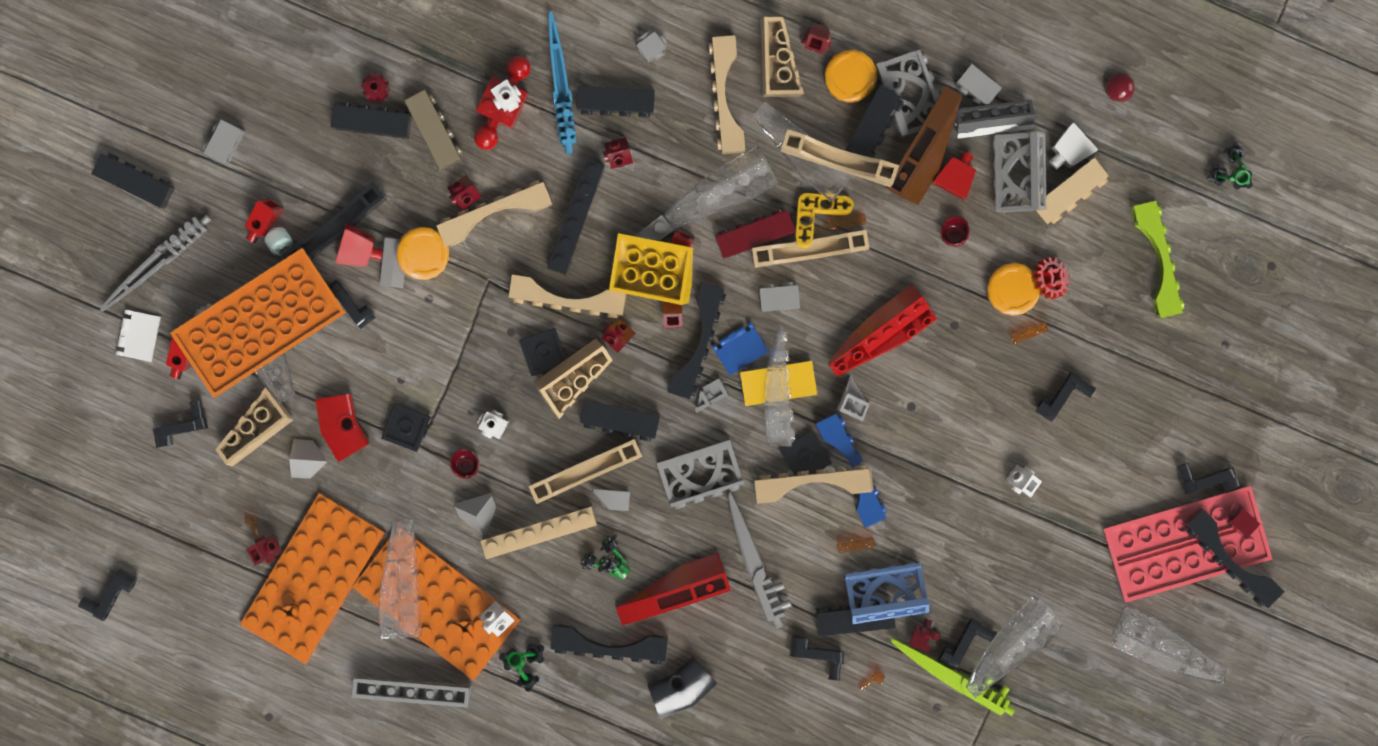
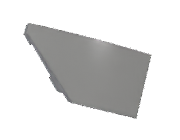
(711, 393)
(613, 499)

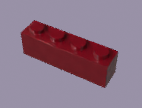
(755, 234)

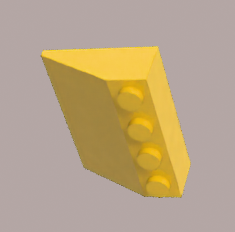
(652, 269)

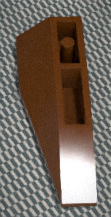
(926, 151)

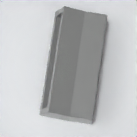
(390, 272)

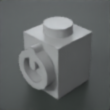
(651, 46)

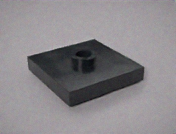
(542, 351)
(406, 427)
(806, 454)

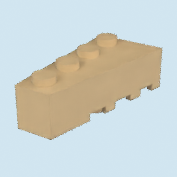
(777, 60)
(1073, 189)
(572, 376)
(254, 428)

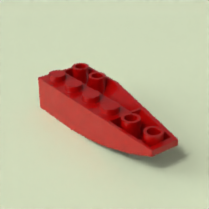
(884, 330)
(677, 589)

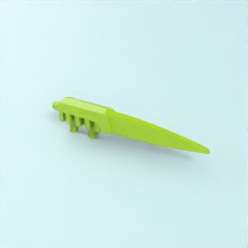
(989, 698)

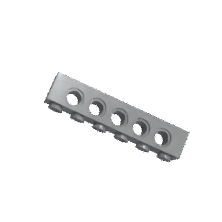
(411, 691)

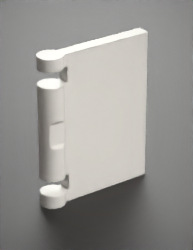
(138, 335)

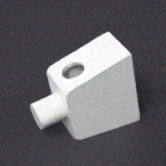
(1071, 148)

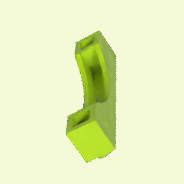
(1148, 221)

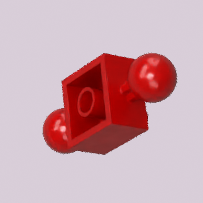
(486, 136)

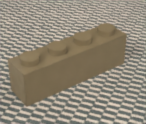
(433, 130)

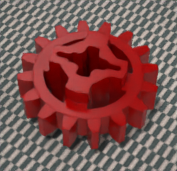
(1051, 278)

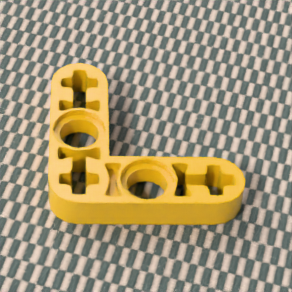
(810, 210)

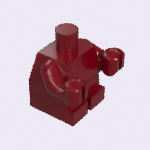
(817, 38)
(923, 635)

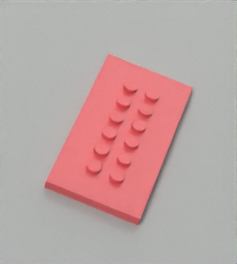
(1158, 555)

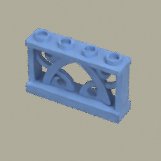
(868, 612)

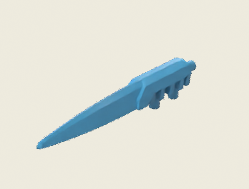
(562, 96)

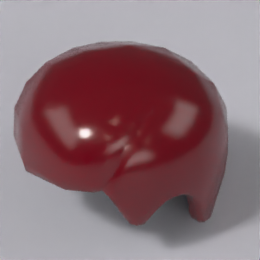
(1120, 87)
(955, 231)
(464, 464)

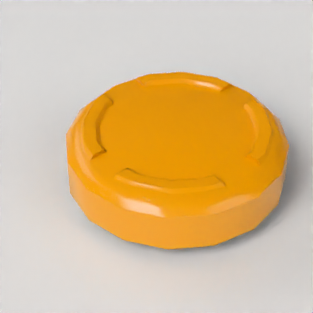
(850, 76)
(421, 253)
(1012, 289)

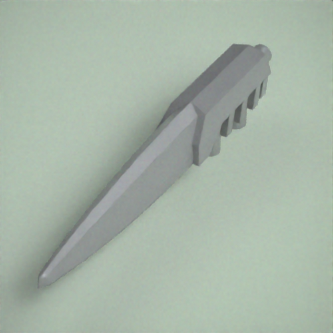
(163, 255)
(763, 586)

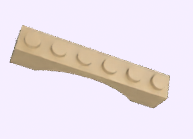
(724, 54)
(854, 164)
(457, 229)
(819, 248)
(527, 289)
(585, 471)
(773, 489)
(539, 532)

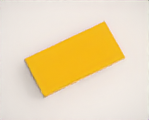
(801, 382)

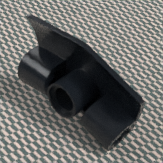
(672, 699)

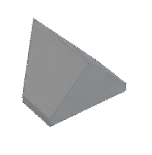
(852, 401)
(305, 459)
(477, 512)

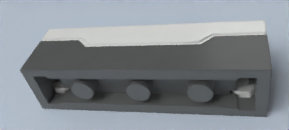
(994, 119)

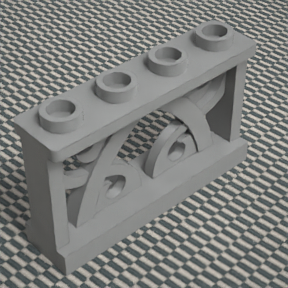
(889, 77)
(1002, 179)
(716, 452)

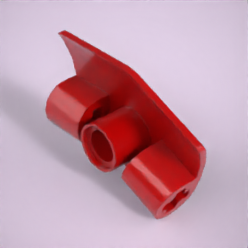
(331, 415)

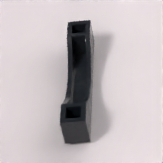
(576, 217)
(333, 229)
(708, 303)
(1205, 529)
(569, 639)

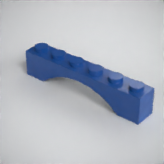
(832, 432)

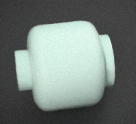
(278, 240)

